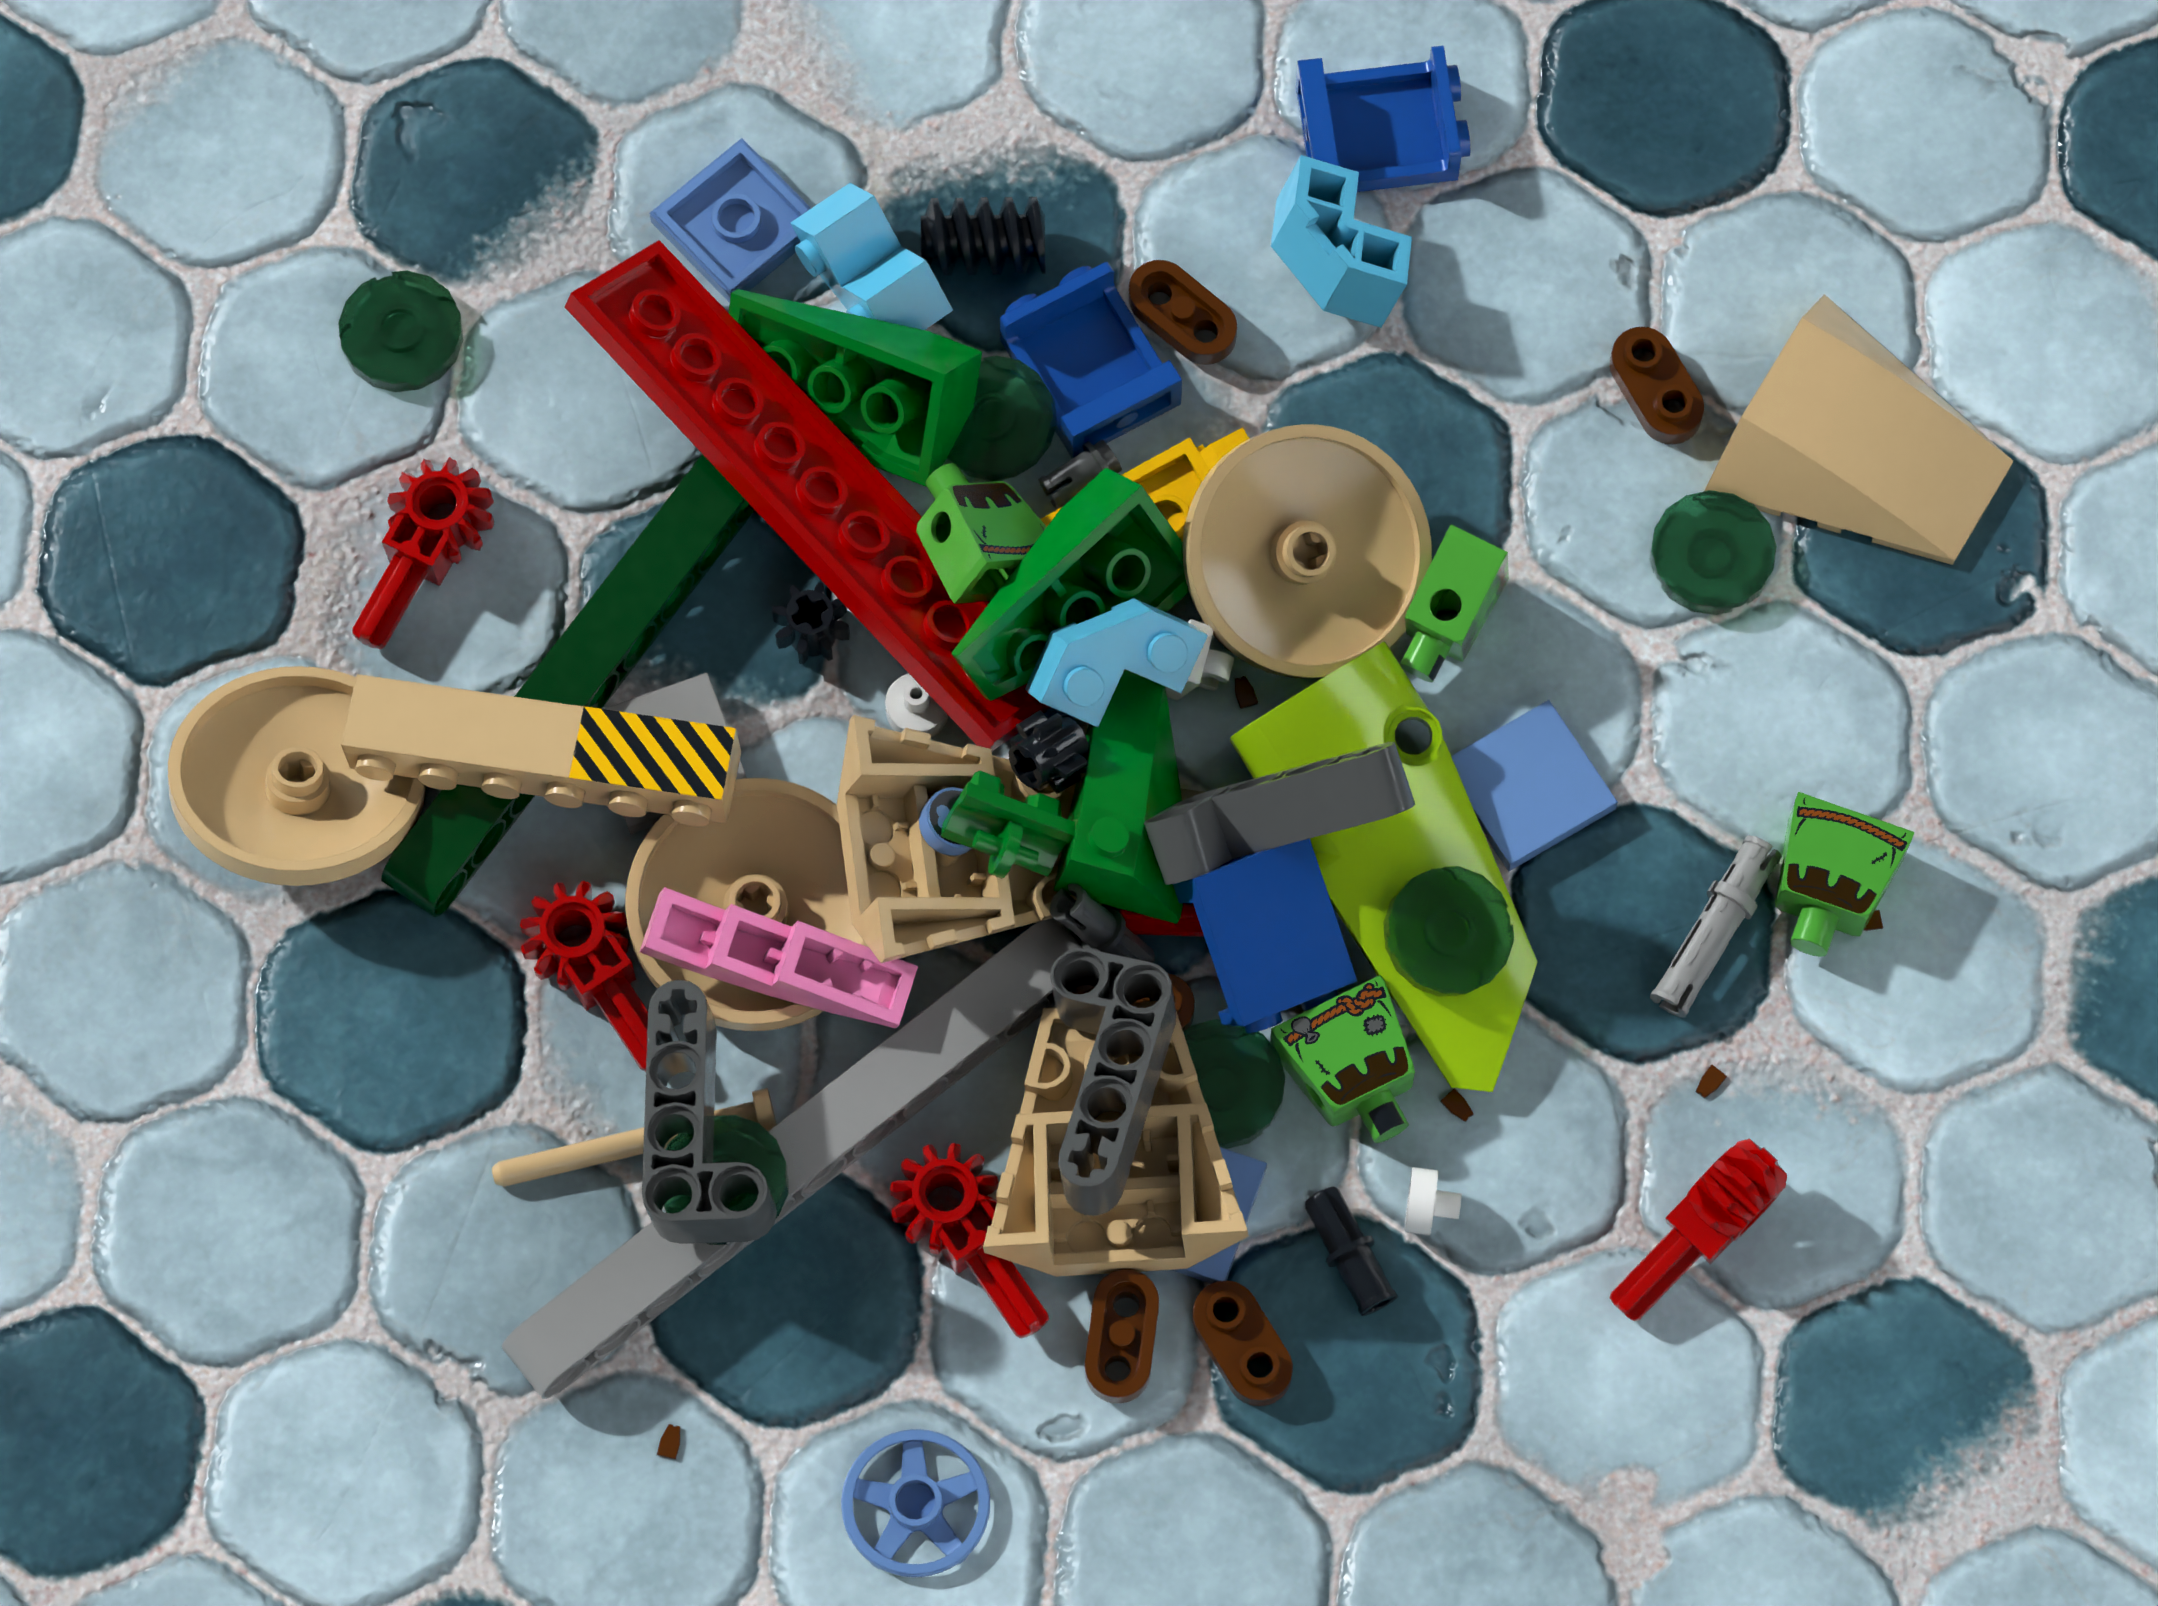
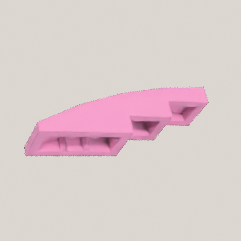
(778, 959)

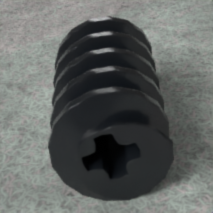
(983, 236)

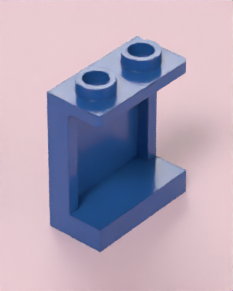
(1385, 121)
(1090, 358)
(1270, 934)

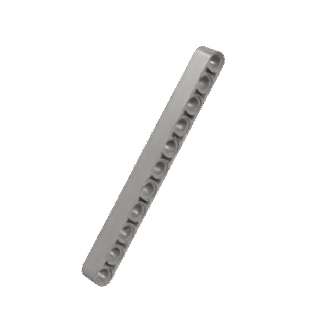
(818, 1145)

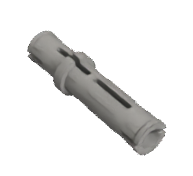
(1727, 906)

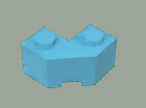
(1338, 260)
(864, 263)
(1088, 658)

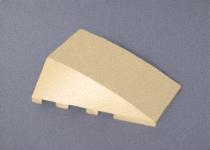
(1860, 444)
(898, 886)
(1178, 1188)

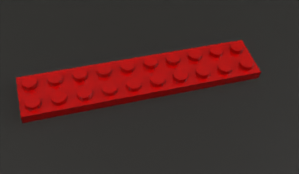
(793, 473)

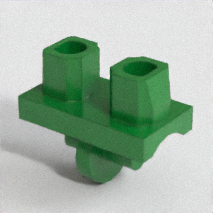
(1006, 828)

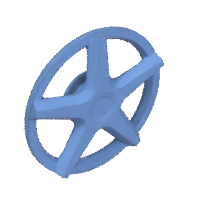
(915, 1504)

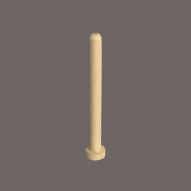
(611, 1147)

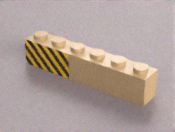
(541, 750)

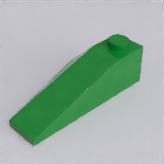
(877, 381)
(1090, 557)
(1124, 784)

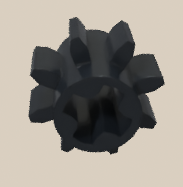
(801, 635)
(1048, 752)

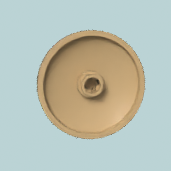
(1305, 549)
(270, 789)
(771, 858)

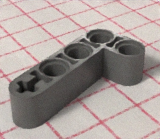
(1278, 810)
(1107, 1085)
(692, 1112)

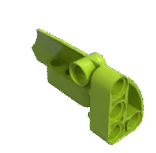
(1373, 860)

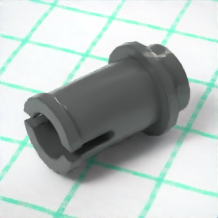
(1078, 472)

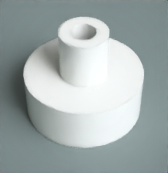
(913, 707)
(1426, 1201)

